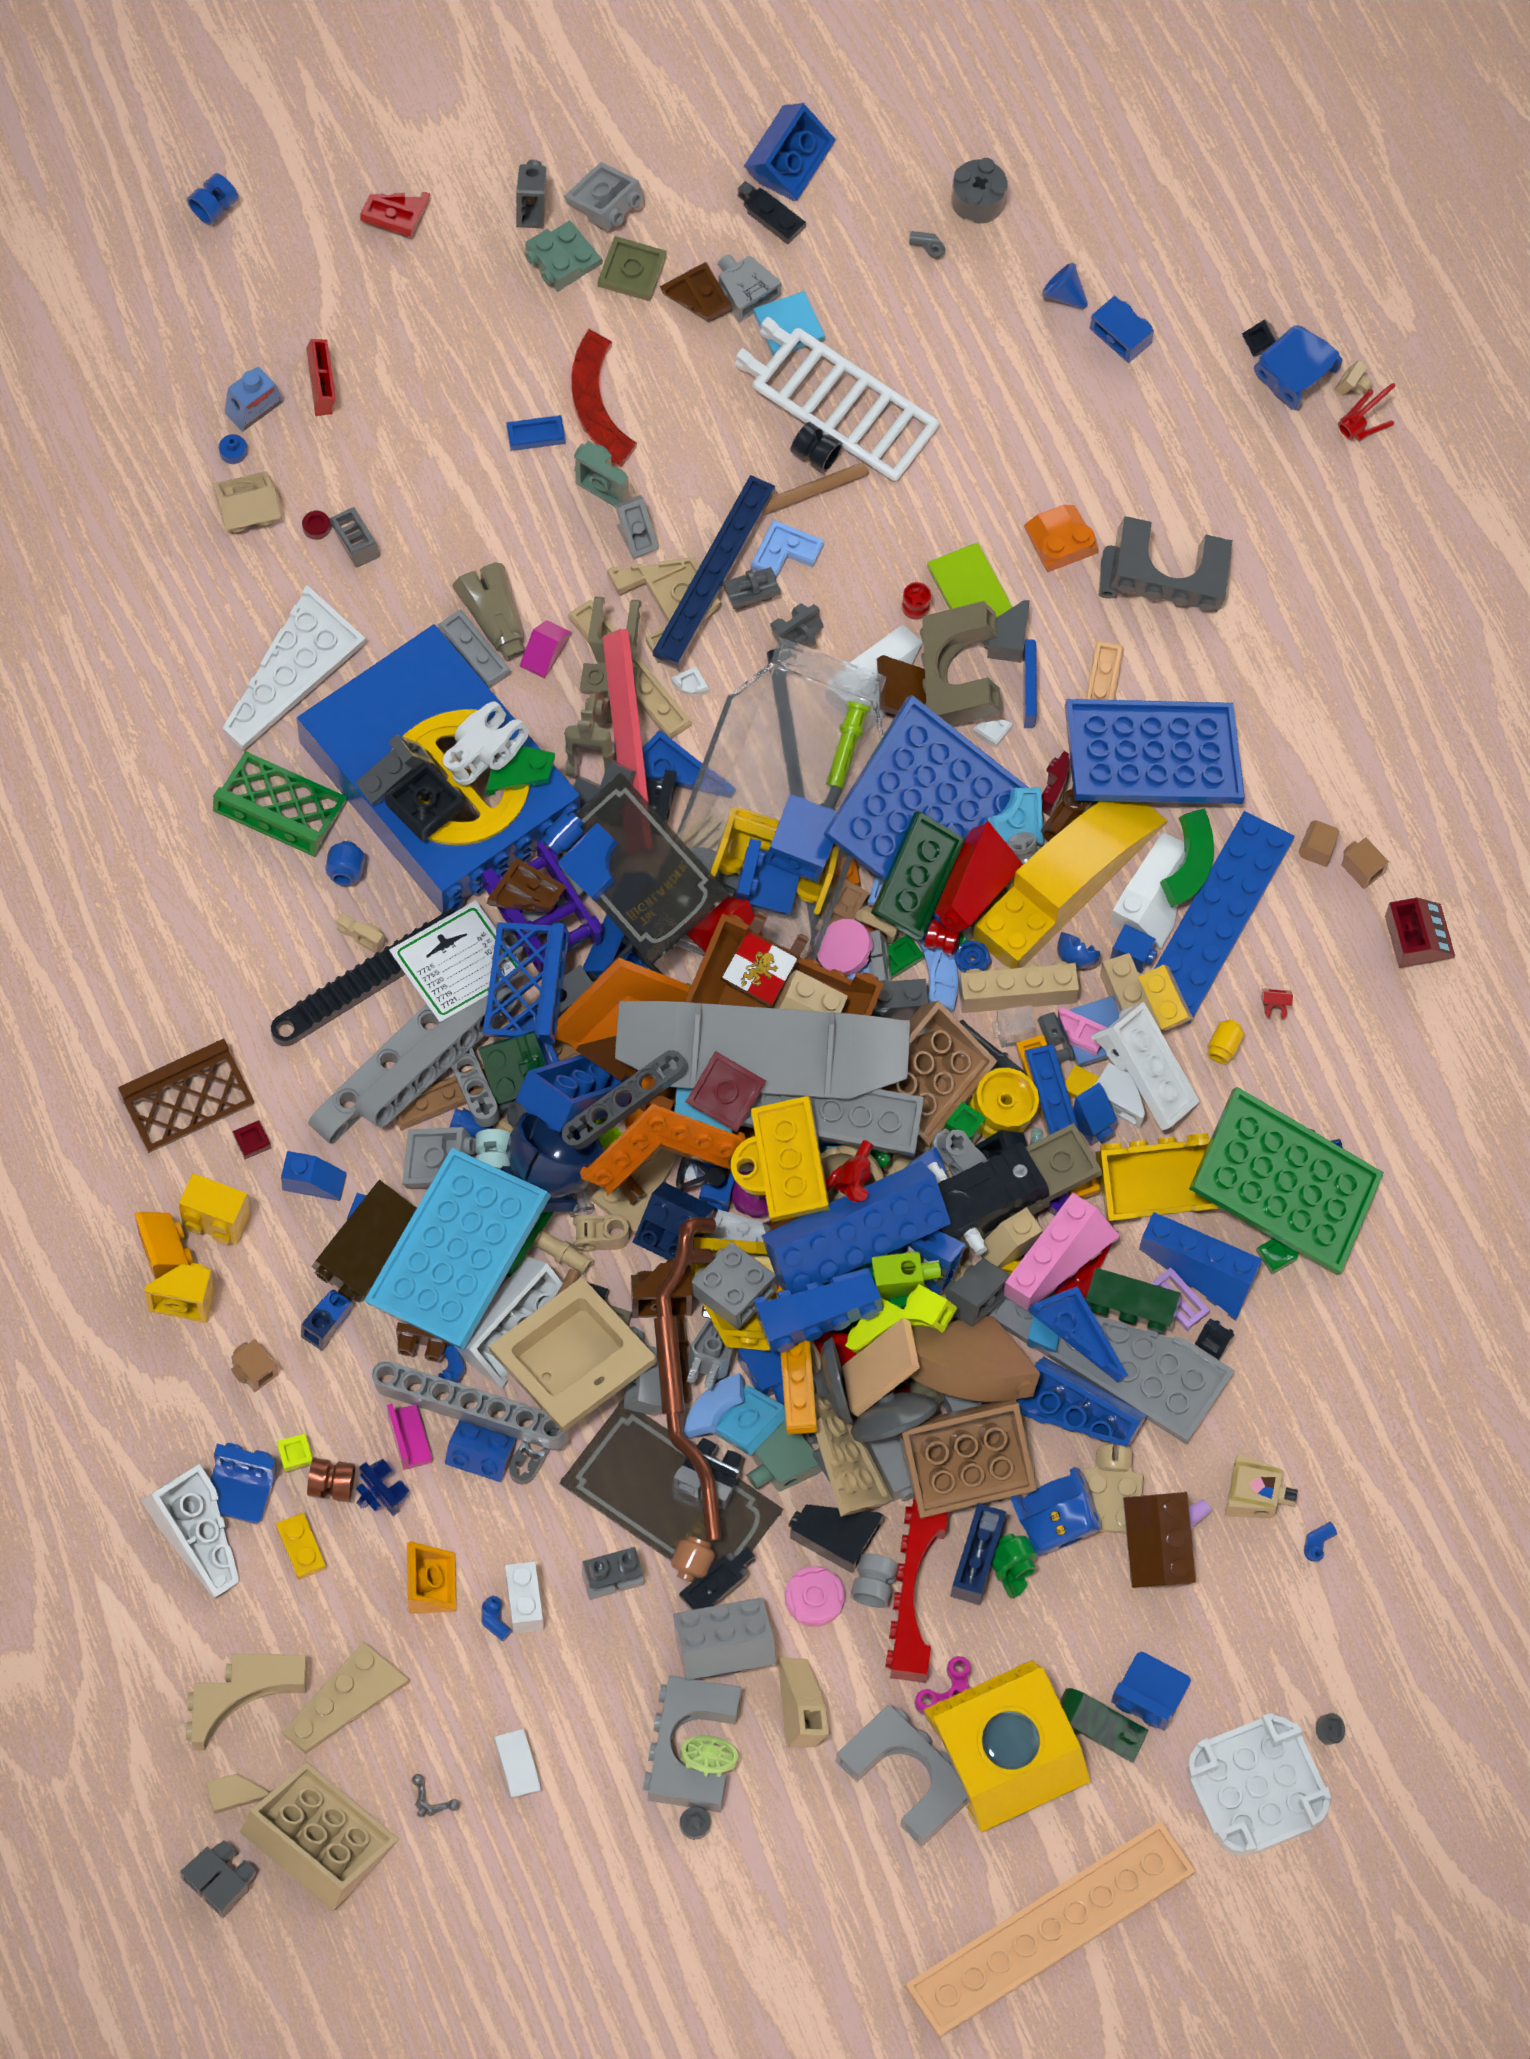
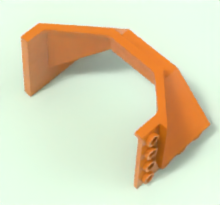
(596, 1018)

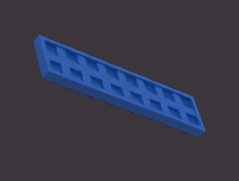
(1224, 906)

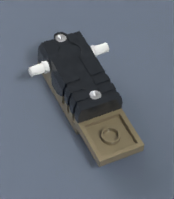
(1012, 1181)

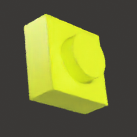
(294, 1452)

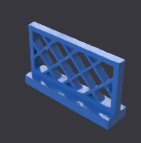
(551, 983)

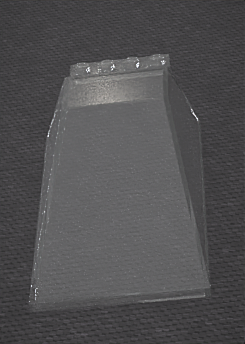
(779, 742)

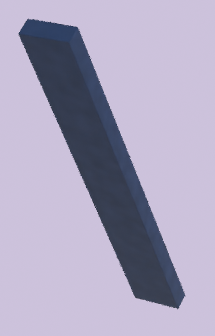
(713, 571)

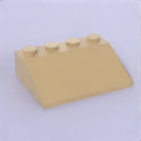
(318, 1835)

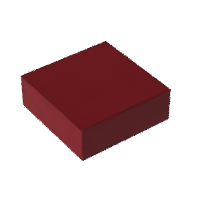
(251, 1139)

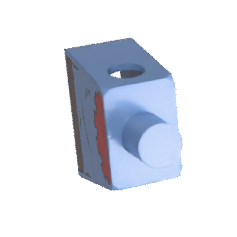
(251, 398)

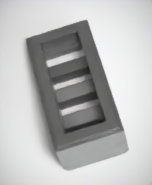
(363, 551)

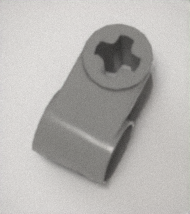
(957, 1150)

